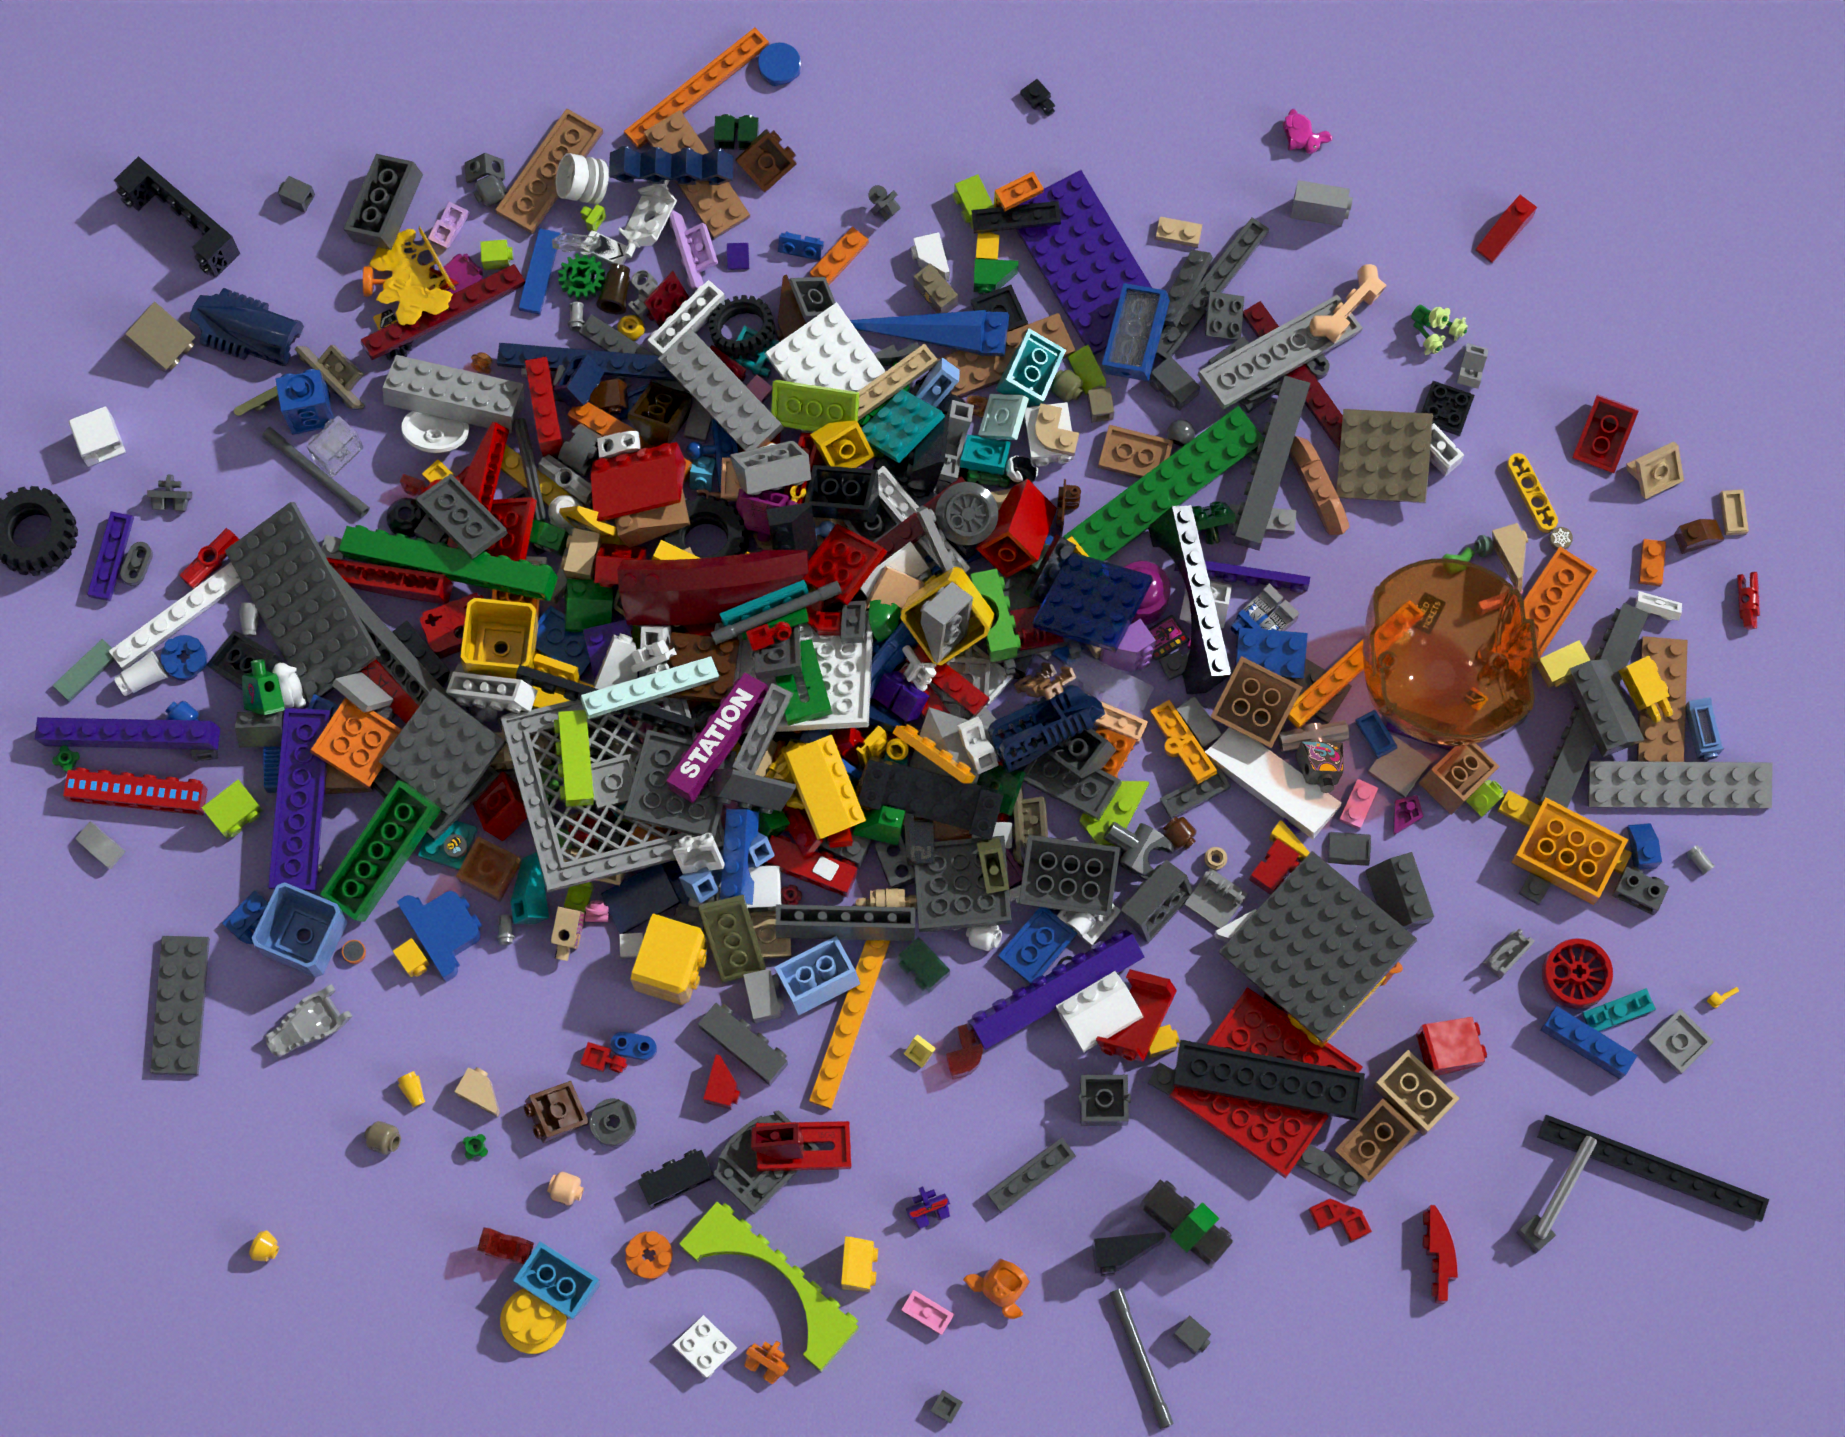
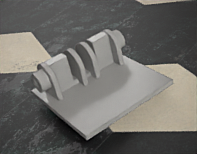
(1216, 898)

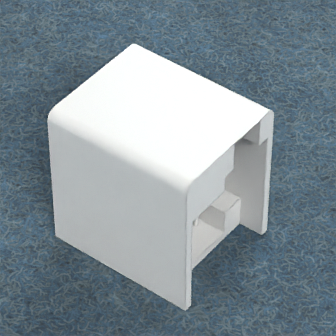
(96, 436)
(766, 888)

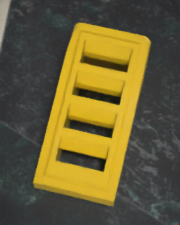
(1286, 836)

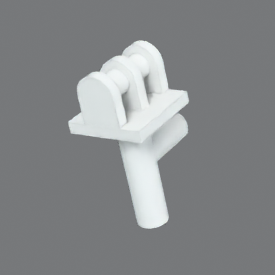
(916, 671)

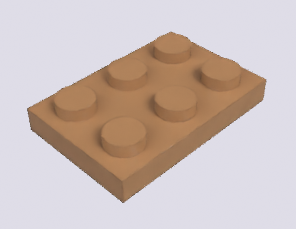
(1133, 452)

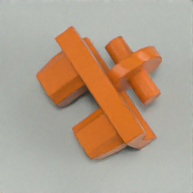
(769, 1357)

